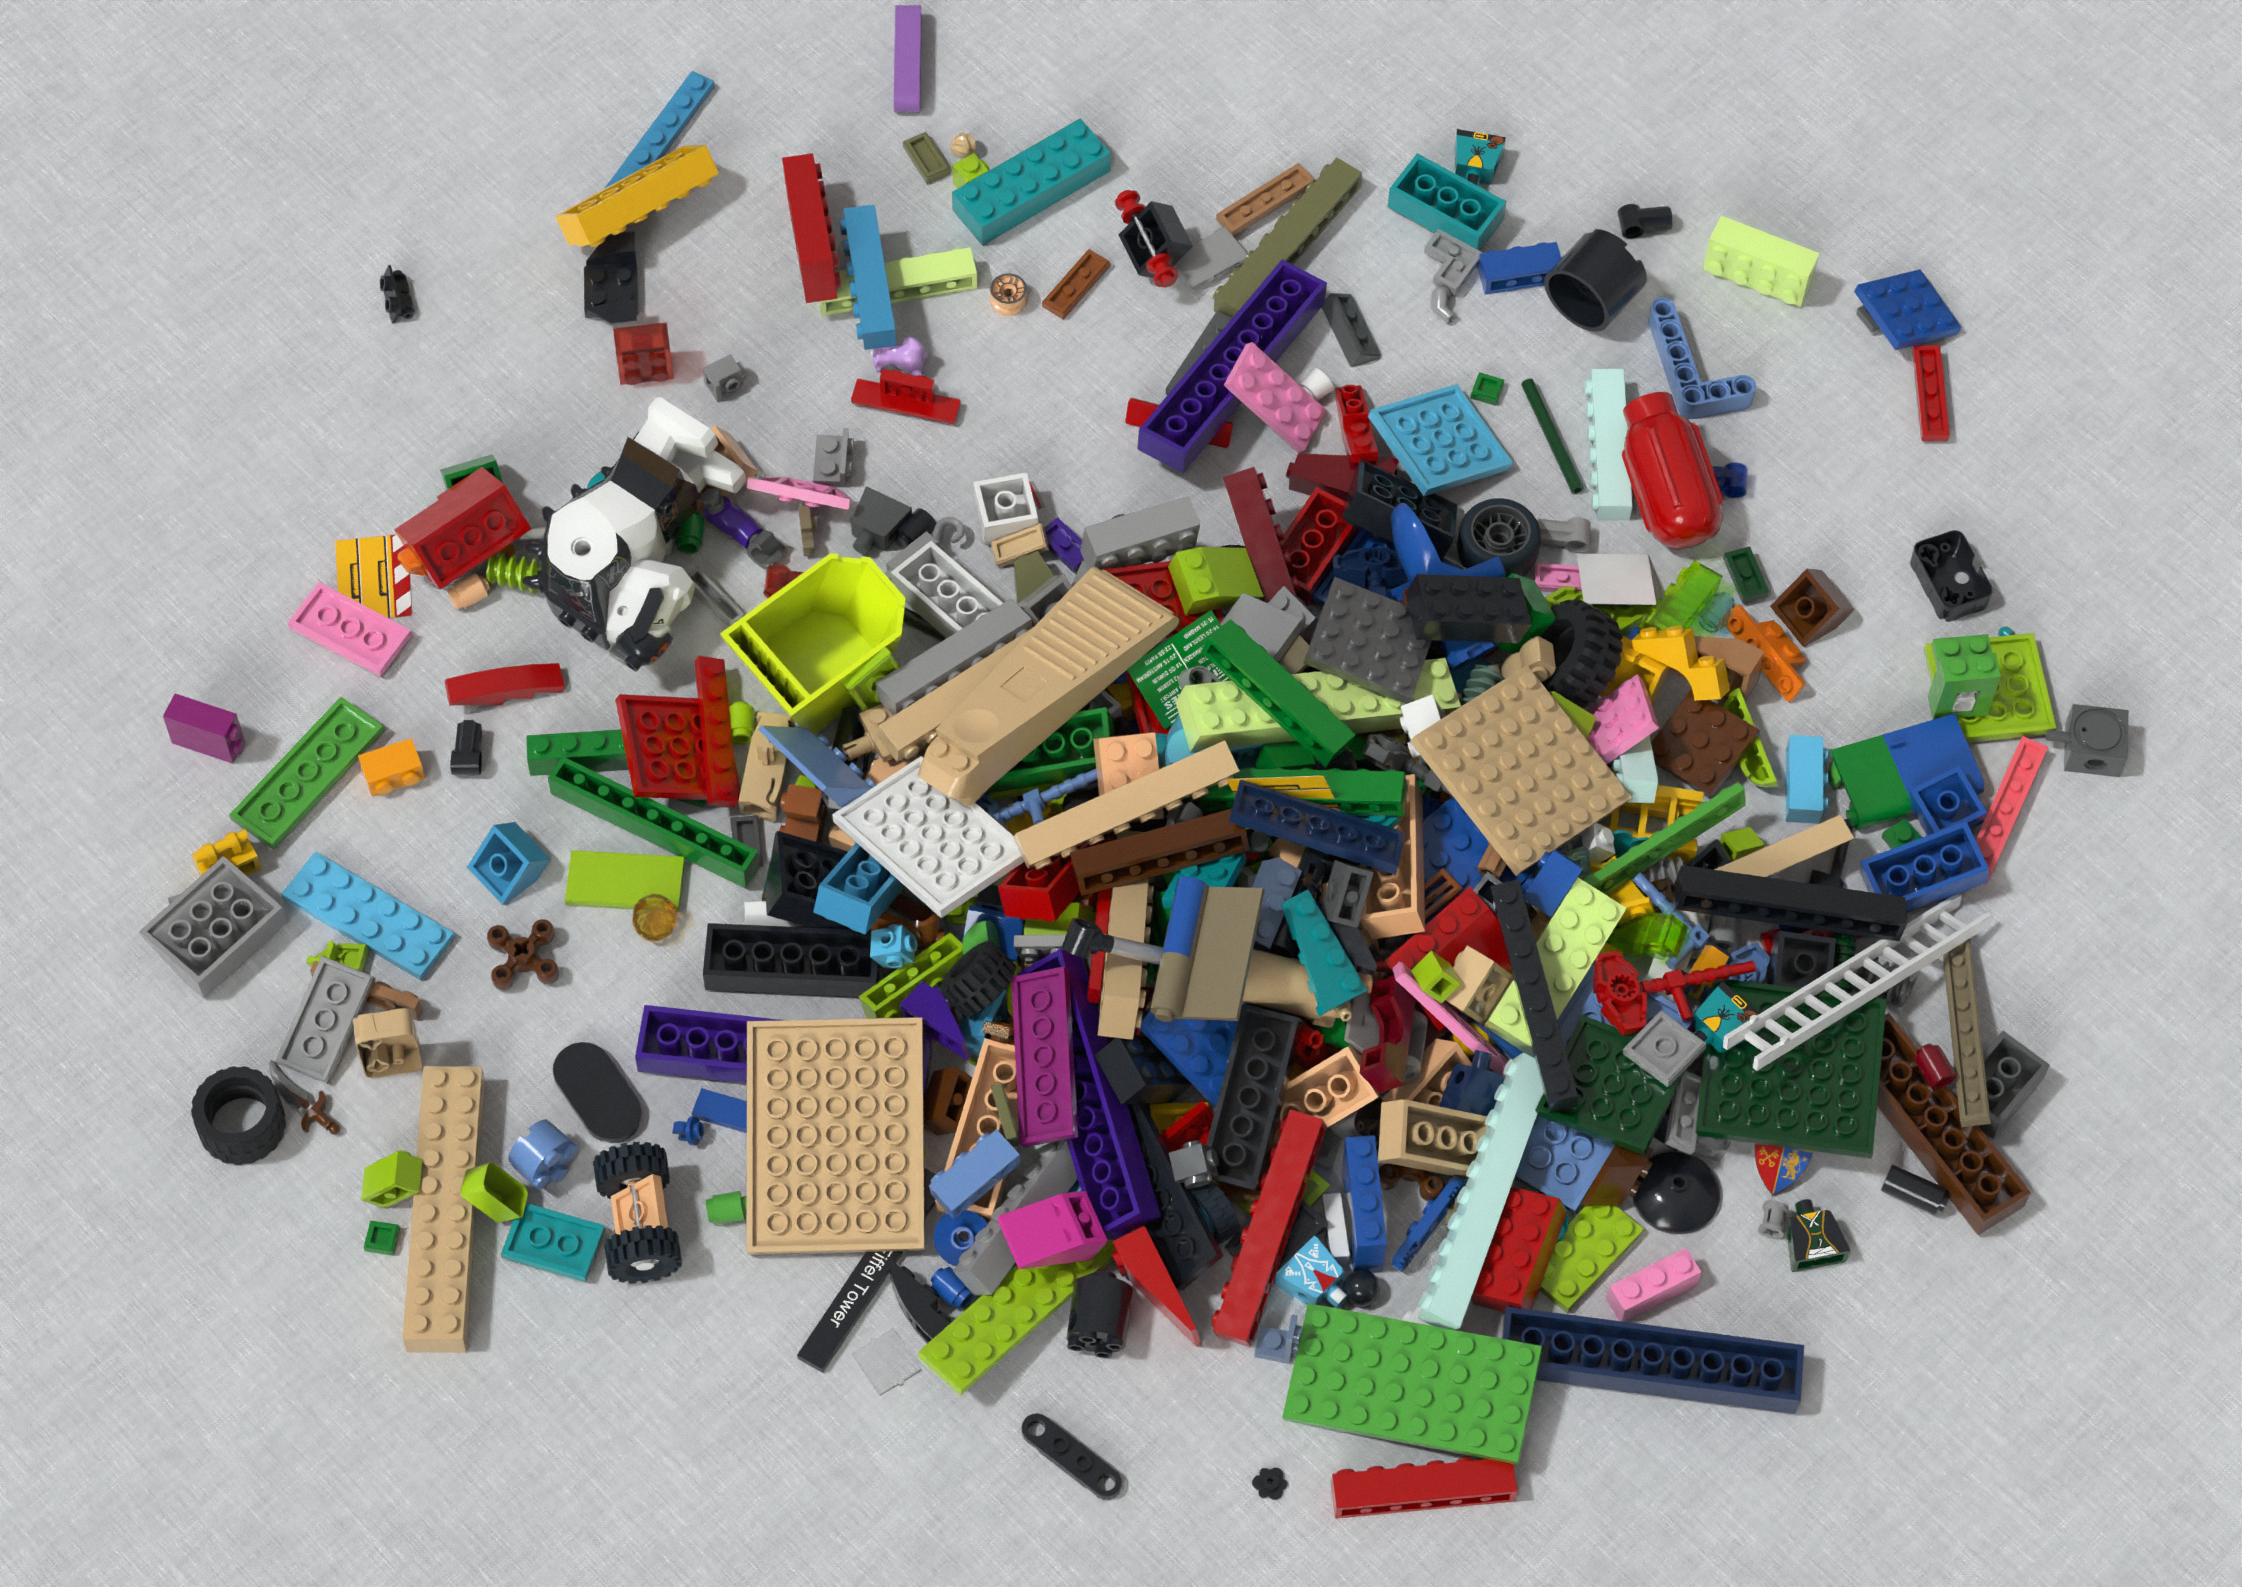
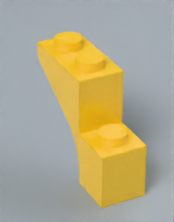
(1678, 650)

